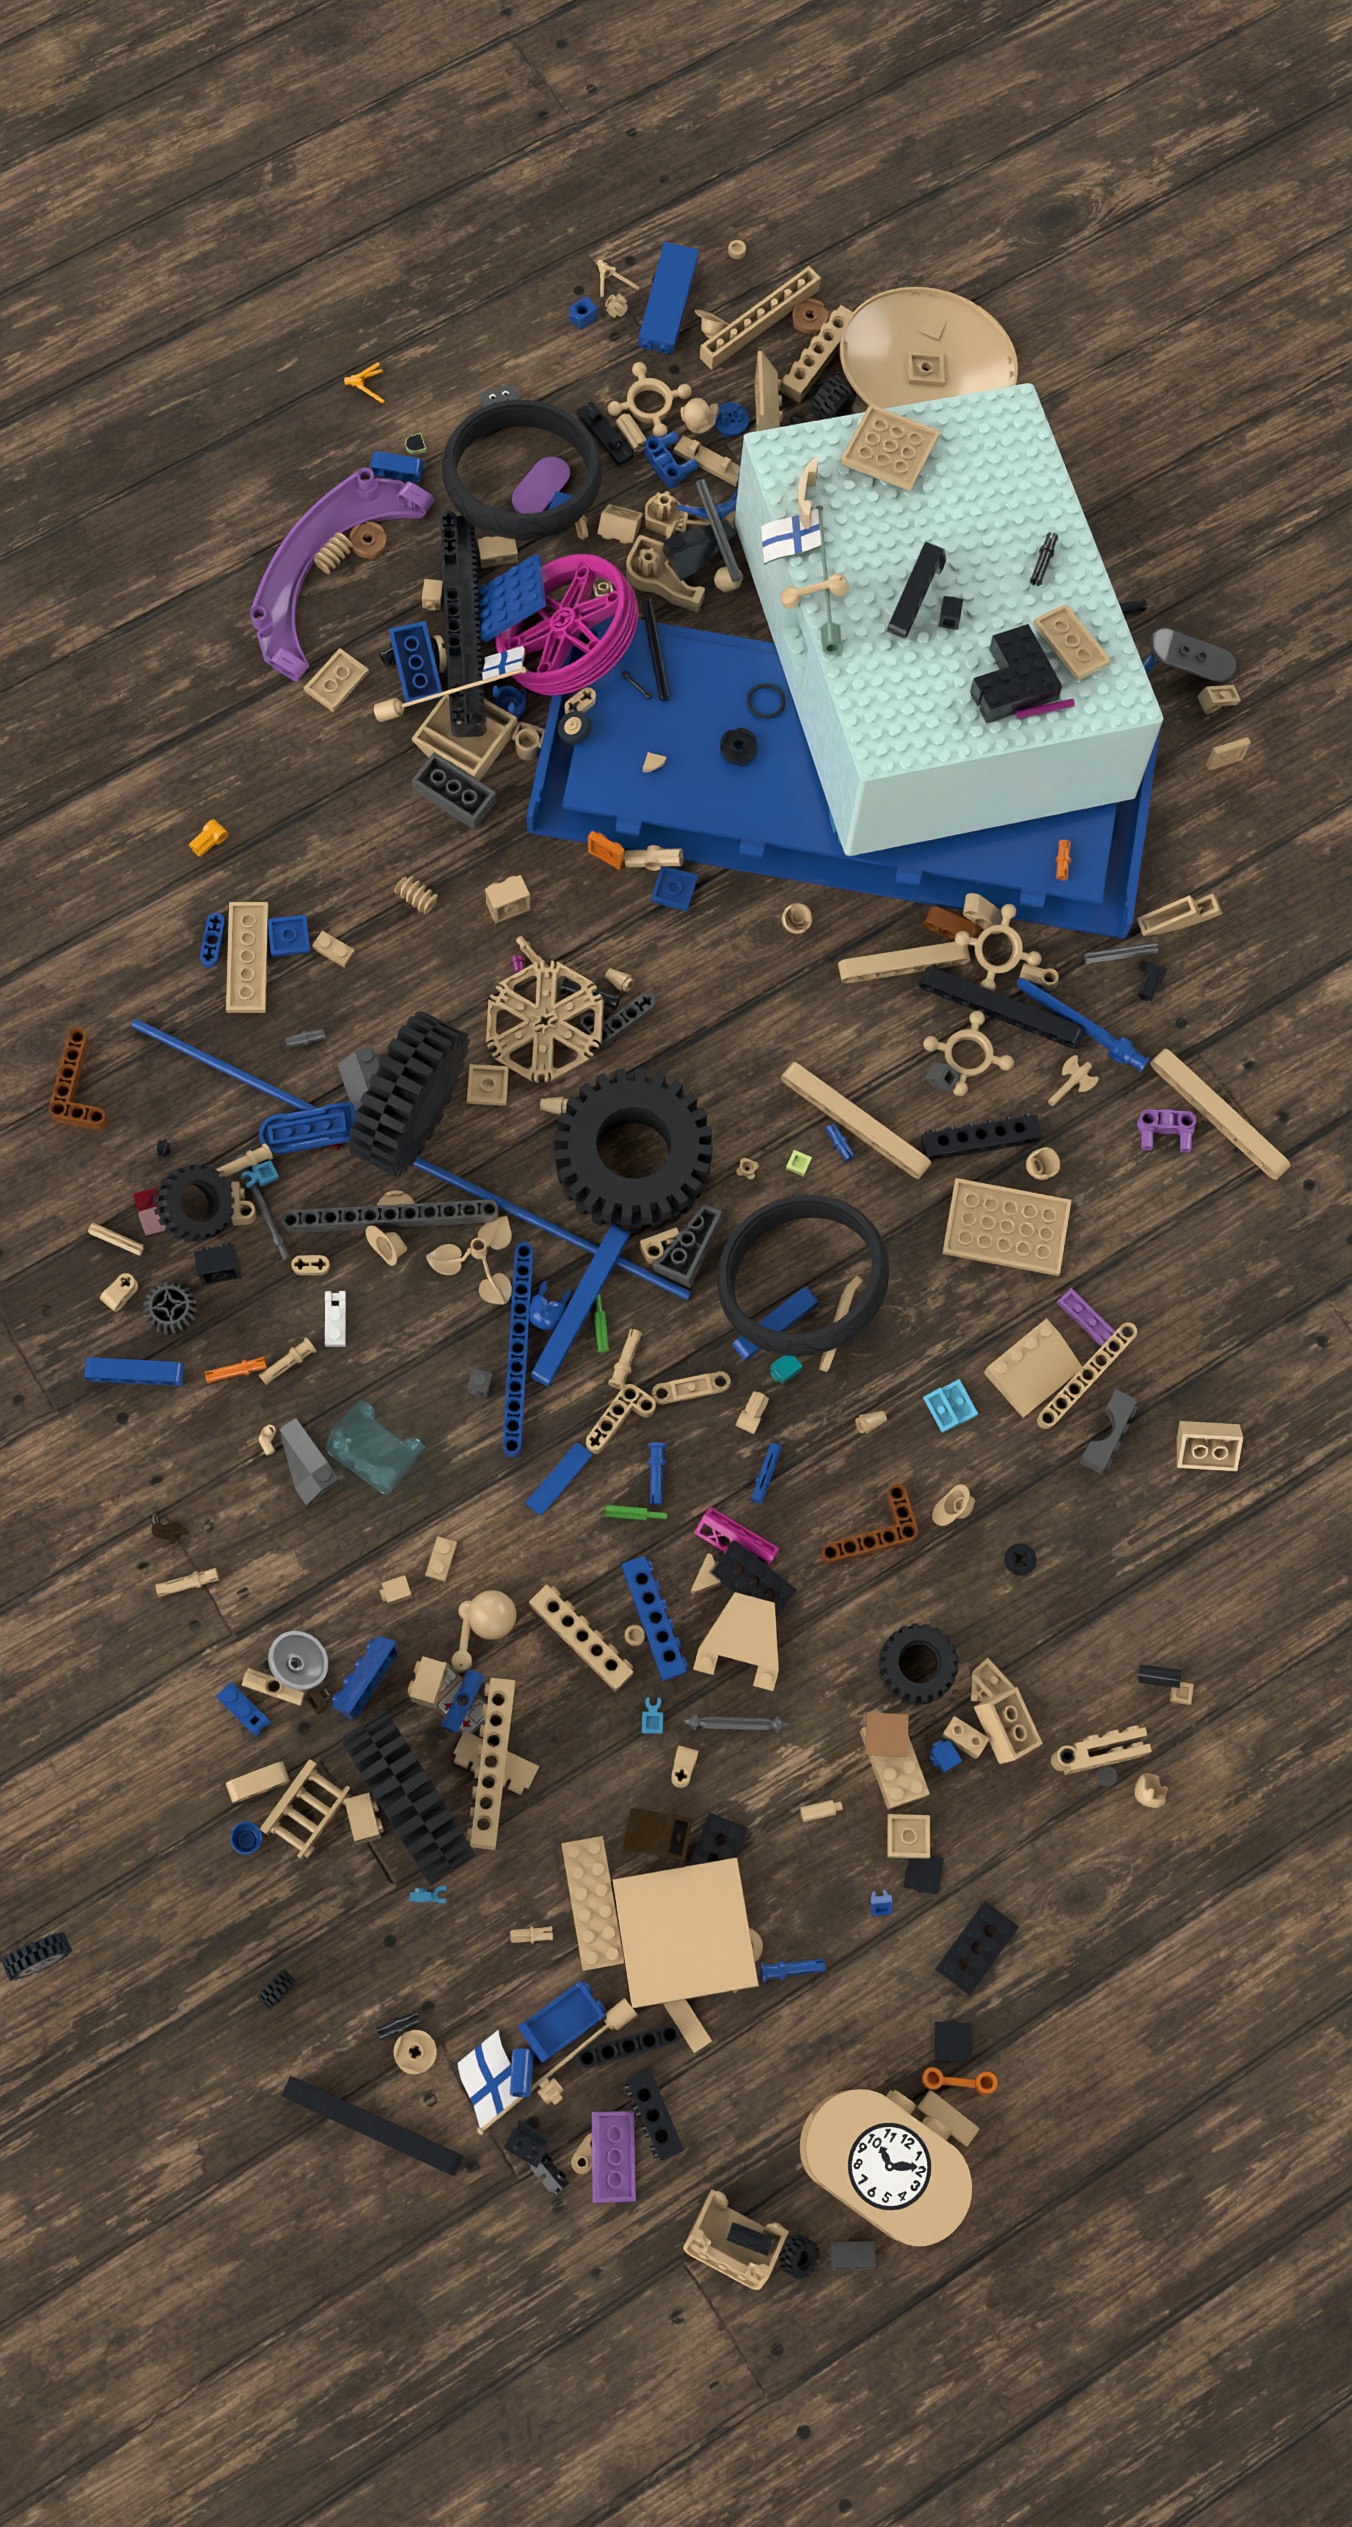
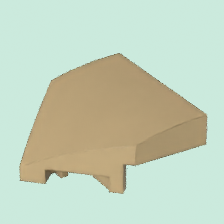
(988, 1681)

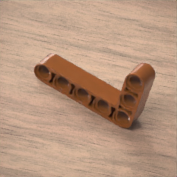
(70, 1084)
(877, 1535)

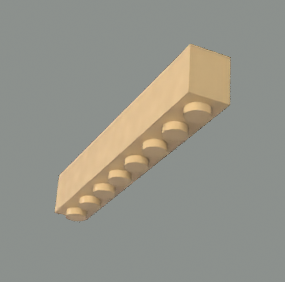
(759, 318)

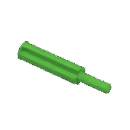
(601, 1329)
(632, 1513)

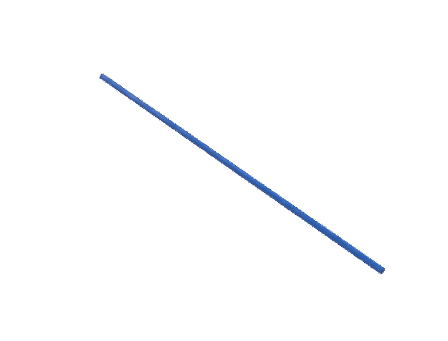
(419, 1163)

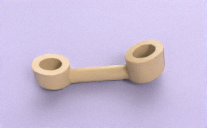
(836, 583)
(462, 1656)

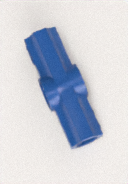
(456, 1713)

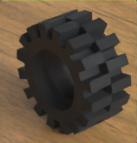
(277, 1989)
(791, 2253)

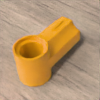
(212, 834)

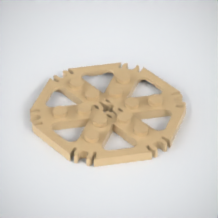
(532, 1016)

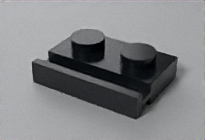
(527, 2144)

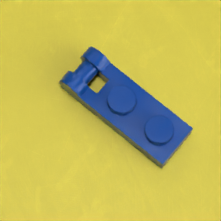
(243, 1708)

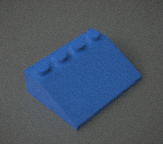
(366, 1677)

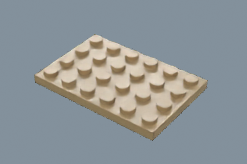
(1007, 1227)

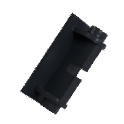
(555, 2180)

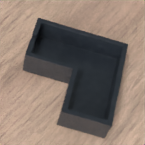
(1023, 677)

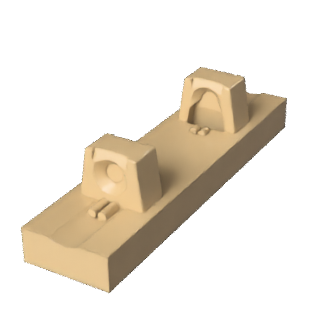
(708, 460)

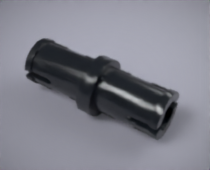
(398, 2025)

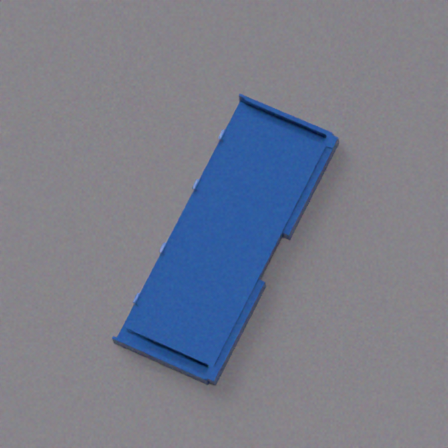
(774, 809)

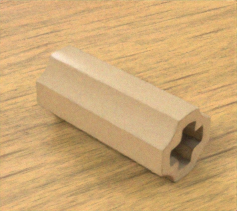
(631, 432)

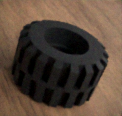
(833, 399)

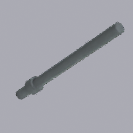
(278, 1240)

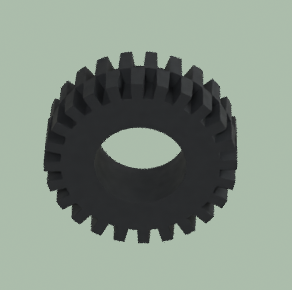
(408, 1093)
(642, 1102)
(408, 1797)

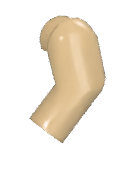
(265, 1439)

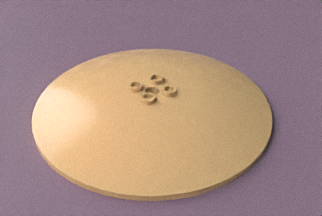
(887, 355)

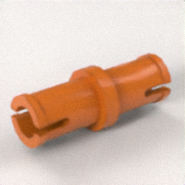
(1063, 859)

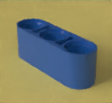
(397, 466)

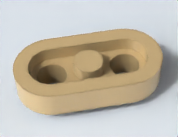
(584, 2151)

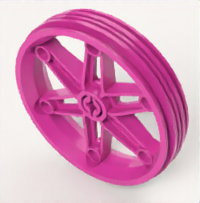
(570, 621)

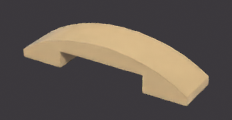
(807, 478)

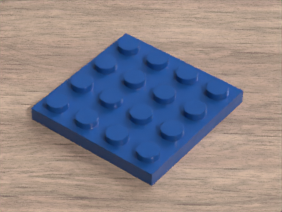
(511, 598)

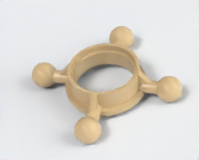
(644, 384)
(1033, 958)
(976, 1018)

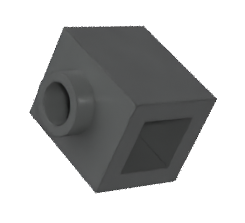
(942, 1076)
(479, 1383)

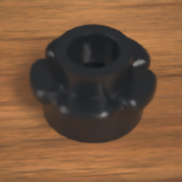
(163, 1148)

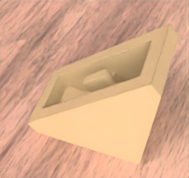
(704, 1579)

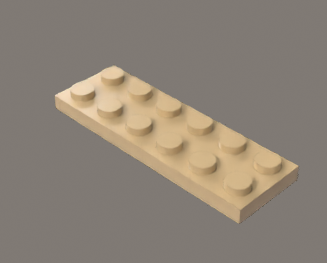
(247, 957)
(592, 1903)

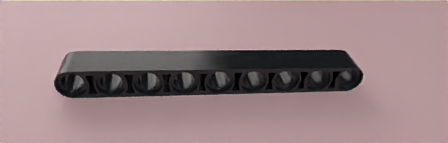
(1001, 1007)
(372, 2126)

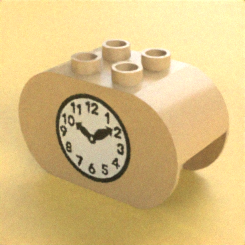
(887, 2164)

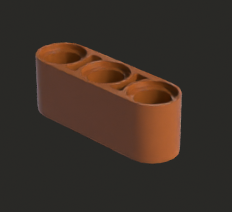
(949, 924)

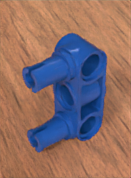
(663, 461)

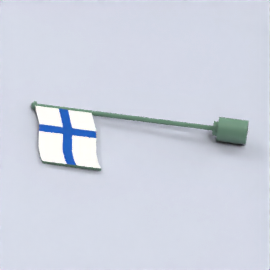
(790, 538)

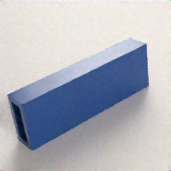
(668, 298)

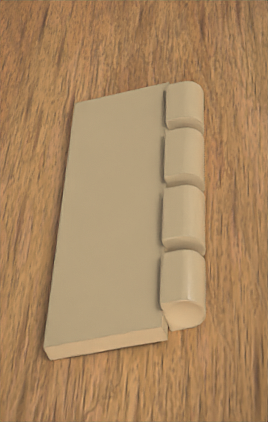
(517, 1769)

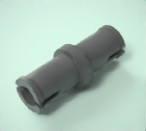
(305, 1038)

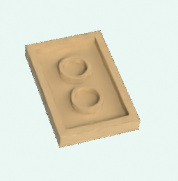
(336, 680)

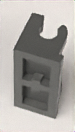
(852, 2256)

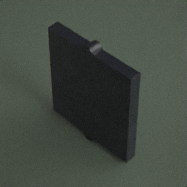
(924, 1874)
(952, 2041)

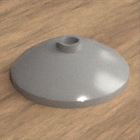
(304, 1653)

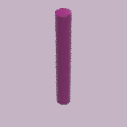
(1045, 708)

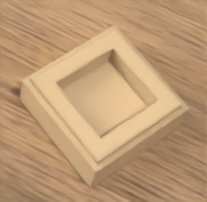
(1183, 1694)

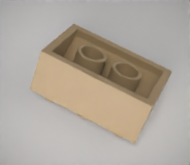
(1209, 1445)
(1008, 1725)

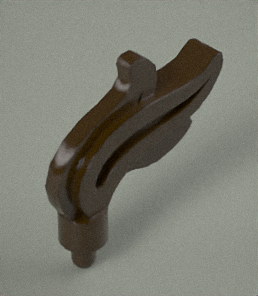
(166, 1531)

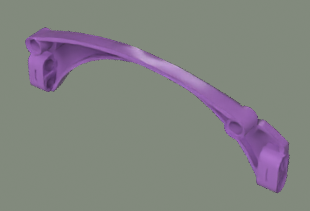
(338, 511)

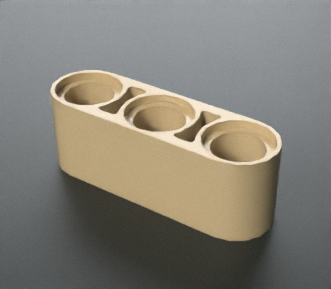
(982, 911)
(257, 1782)
(961, 2127)

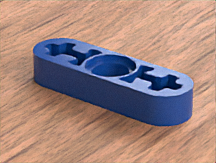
(209, 931)

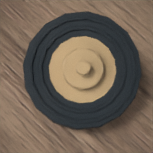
(575, 727)

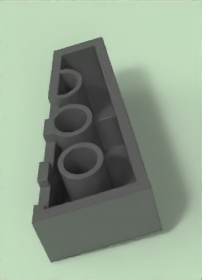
(688, 1251)

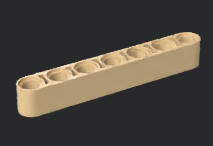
(903, 962)
(1091, 1367)

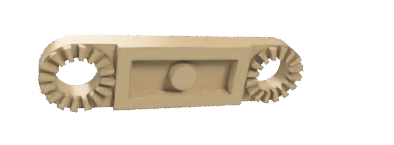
(691, 1387)

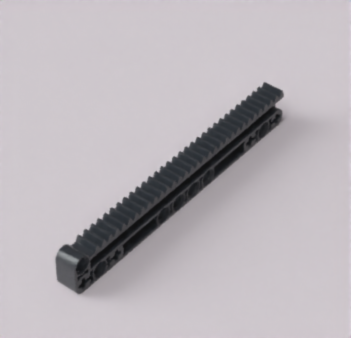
(462, 615)

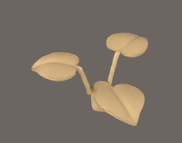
(448, 1259)

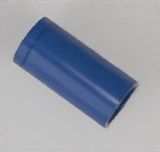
(521, 2072)

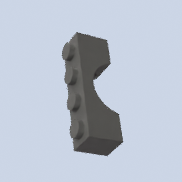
(1098, 1452)

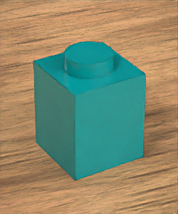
(785, 1368)

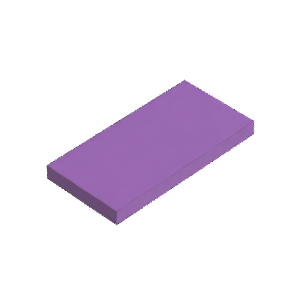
(613, 2156)

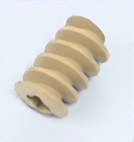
(332, 551)
(416, 895)

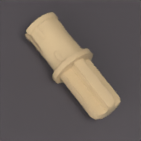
(581, 527)
(531, 1934)

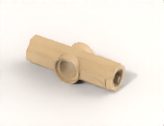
(654, 857)
(261, 1682)

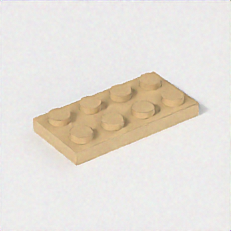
(1071, 642)

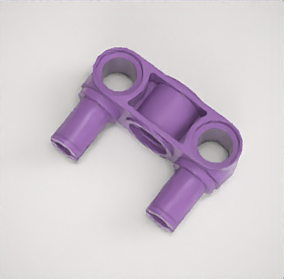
(1166, 1122)

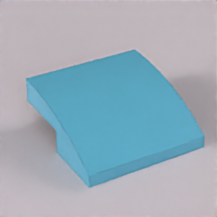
(950, 1405)

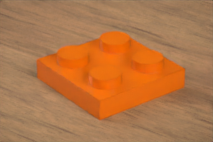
(606, 850)

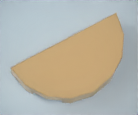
(395, 1197)

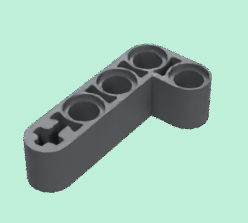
(621, 1019)

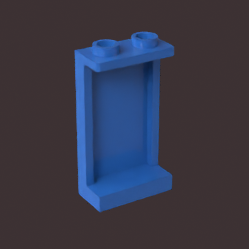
(562, 2021)

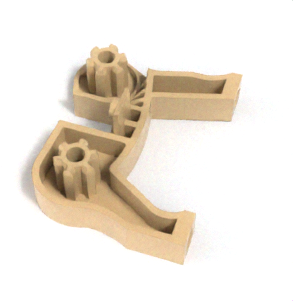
(647, 564)

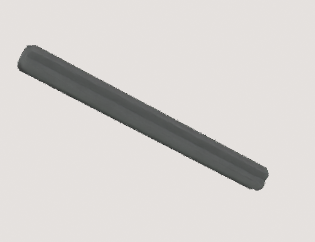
(718, 530)

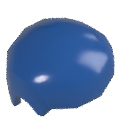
(246, 1838)

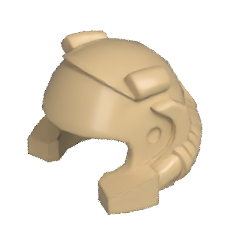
(699, 416)

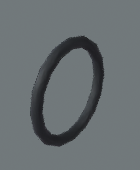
(761, 715)

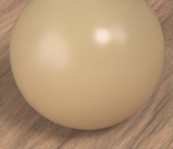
(492, 1615)

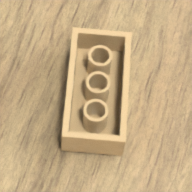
(898, 1777)

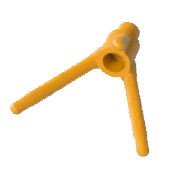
(358, 380)

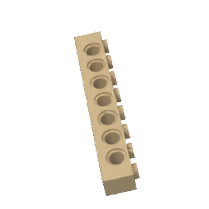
(487, 1838)

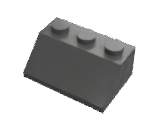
(356, 1073)

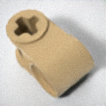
(118, 1293)
(684, 1763)

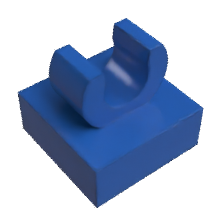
(881, 1904)

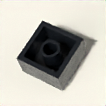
(217, 1264)

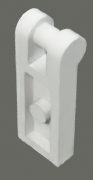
(335, 1319)

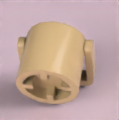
(527, 740)

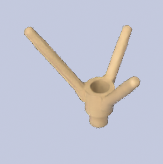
(606, 272)

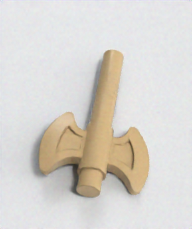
(1078, 1075)

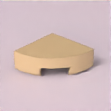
(653, 762)

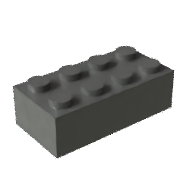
(454, 791)

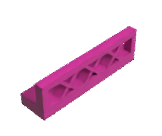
(727, 1527)

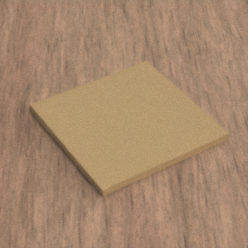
(685, 1933)

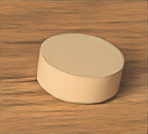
(737, 249)
(634, 1635)

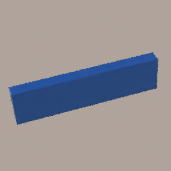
(559, 1479)

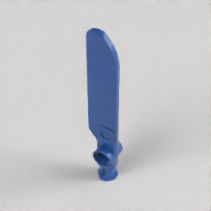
(1120, 1049)

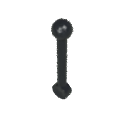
(625, 675)

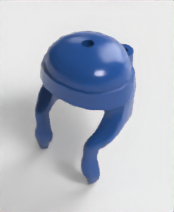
(510, 698)
(544, 1313)

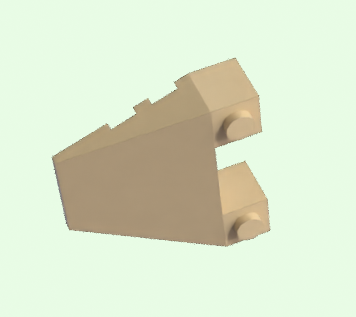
(745, 1634)

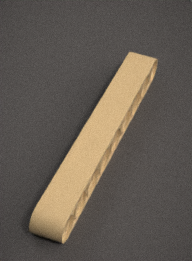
(1220, 1114)
(856, 1120)

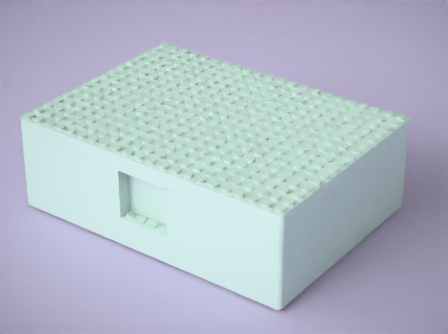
(896, 715)

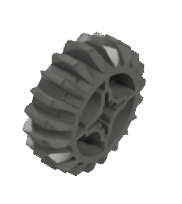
(178, 1306)

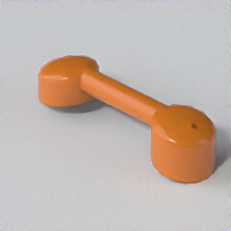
(933, 2079)

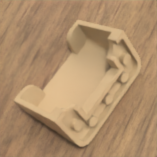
(710, 2245)

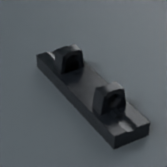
(605, 434)

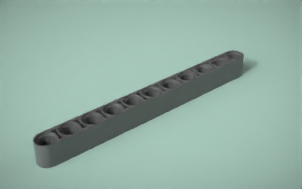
(382, 1211)

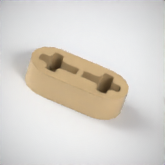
(578, 700)
(310, 1260)

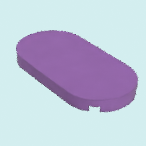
(539, 485)

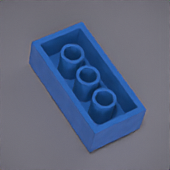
(415, 661)

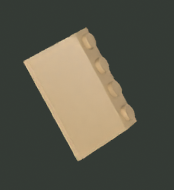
(767, 395)
(1033, 1368)

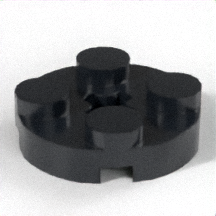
(729, 751)

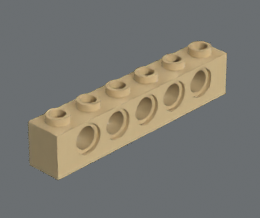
(796, 388)
(540, 1604)

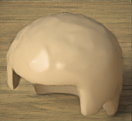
(797, 918)
(1043, 1163)
(1149, 1791)

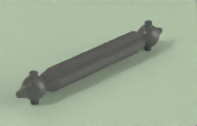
(741, 1723)

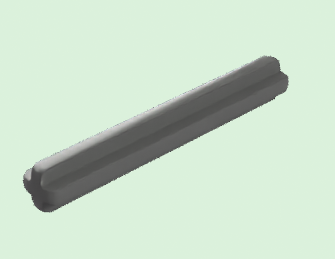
(1121, 952)

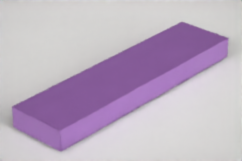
(1087, 1318)

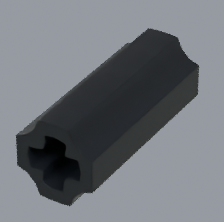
(1159, 1676)
(750, 2238)

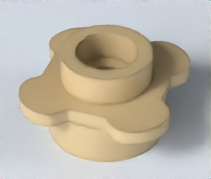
(747, 1163)

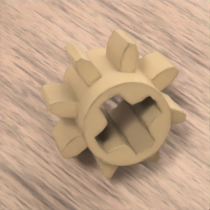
(616, 305)
(550, 2091)

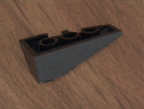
(694, 548)

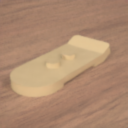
(842, 1310)

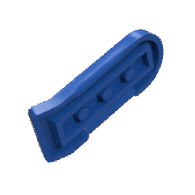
(308, 1128)

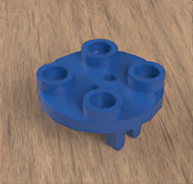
(738, 415)

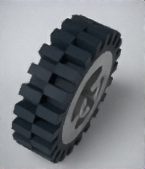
(36, 1956)

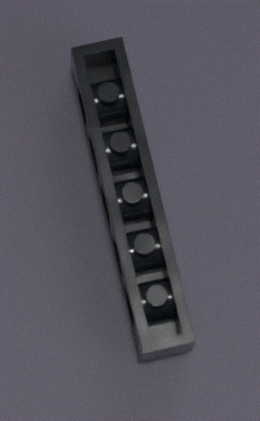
(1011, 1138)

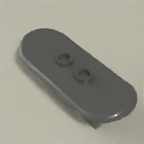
(1192, 655)

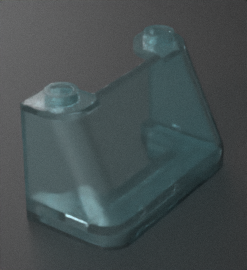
(372, 1449)

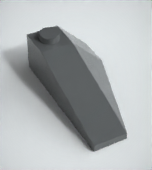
(308, 1467)

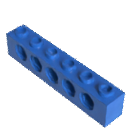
(631, 1571)

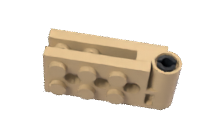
(1077, 1758)

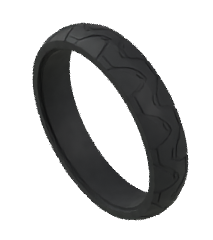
(530, 414)
(783, 1211)

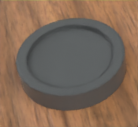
(1106, 1775)

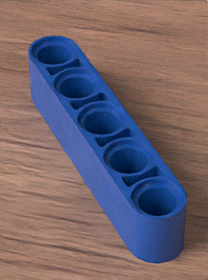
(780, 1319)
(134, 1371)

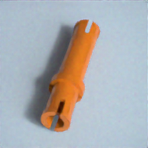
(230, 1371)

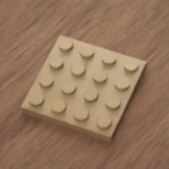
(890, 447)

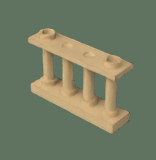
(285, 1808)

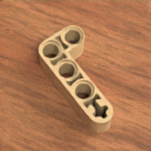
(616, 1420)

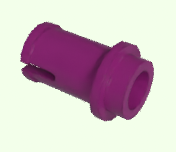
(518, 963)

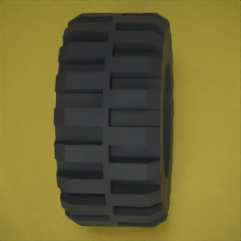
(170, 1207)
(934, 1641)

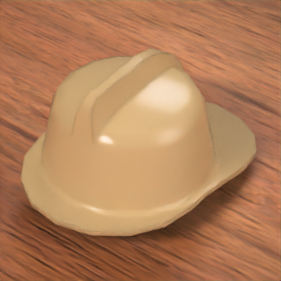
(710, 323)
(386, 1244)
(954, 1505)

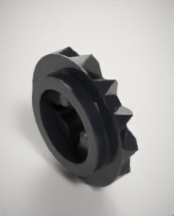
(1020, 1550)

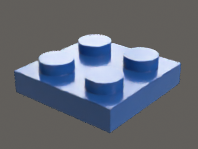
(674, 888)
(289, 935)

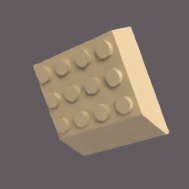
(469, 754)

